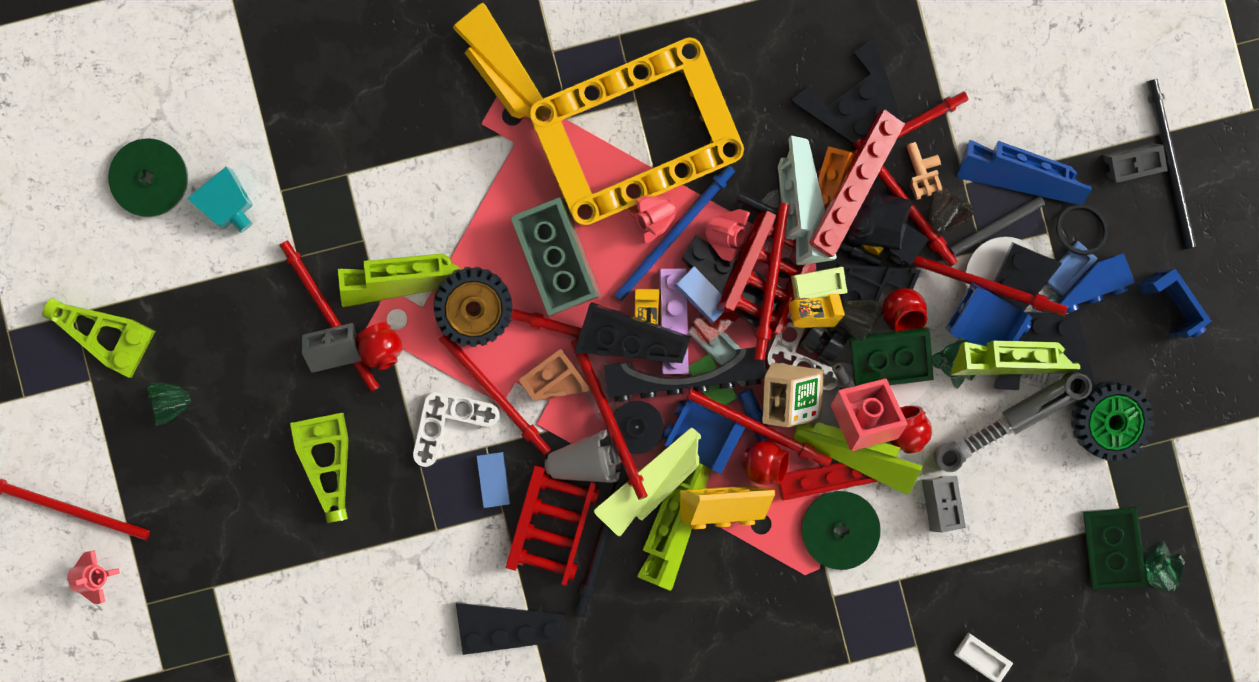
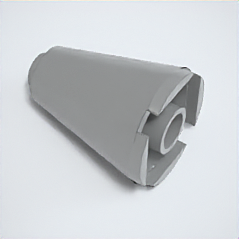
(586, 460)

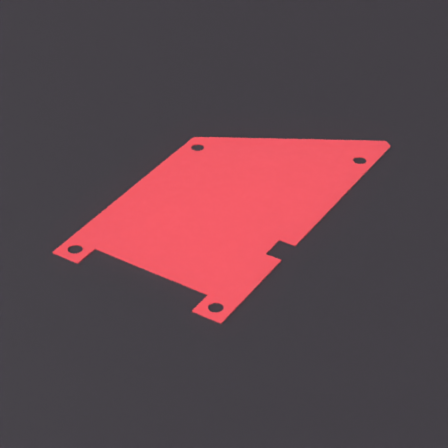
(614, 253)

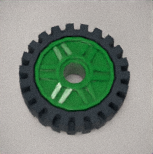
(1131, 423)

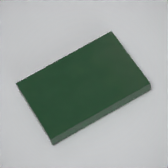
(893, 356)
(1114, 548)

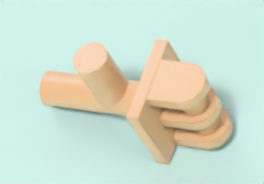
(923, 178)

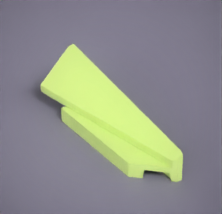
(660, 479)

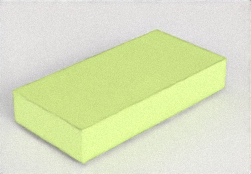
(819, 283)

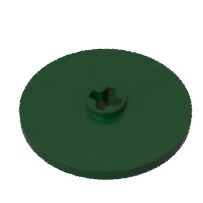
(166, 186)
(855, 545)

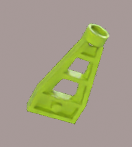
(129, 348)
(319, 431)

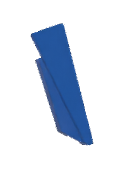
(1022, 172)

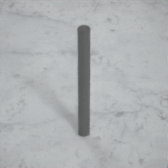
(997, 226)

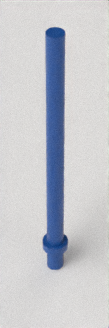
(718, 183)

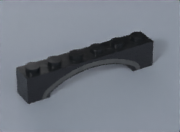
(625, 381)

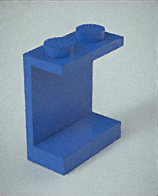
(1183, 299)
(987, 318)
(717, 433)

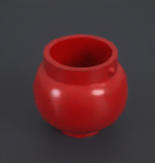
(905, 310)
(379, 346)
(916, 433)
(765, 463)

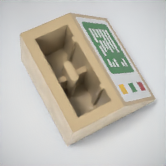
(792, 395)

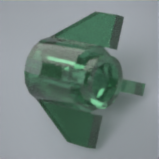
(945, 361)
(167, 401)
(1163, 569)

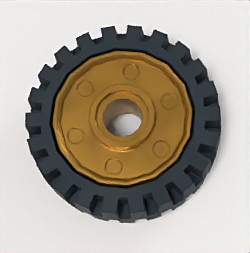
(477, 326)

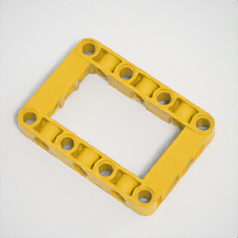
(618, 82)

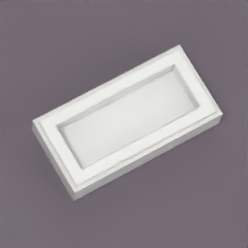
(983, 658)

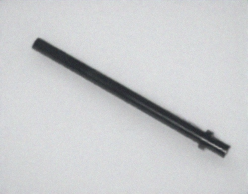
(1172, 167)

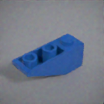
(1101, 278)

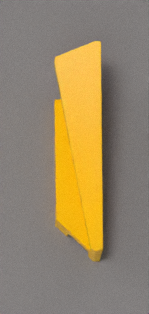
(499, 64)

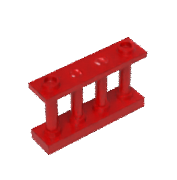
(743, 275)
(532, 506)

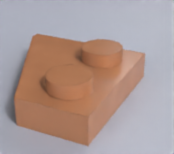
(553, 378)

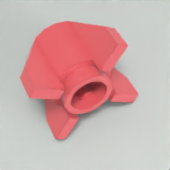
(652, 216)
(727, 233)
(89, 577)

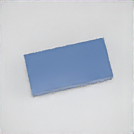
(1071, 270)
(700, 294)
(493, 479)

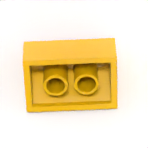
(724, 505)

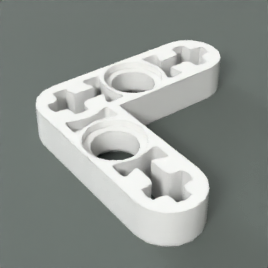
(789, 350)
(448, 411)

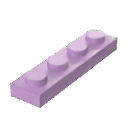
(673, 313)

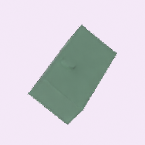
(555, 256)

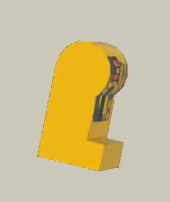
(647, 304)
(816, 311)

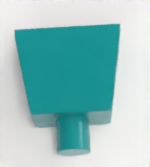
(224, 200)

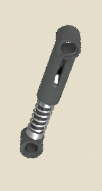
(1016, 419)

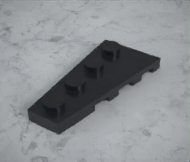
(1025, 271)
(718, 272)
(619, 334)
(499, 628)

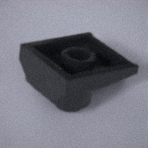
(880, 221)

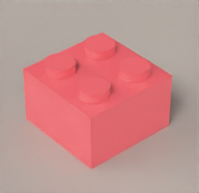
(868, 414)

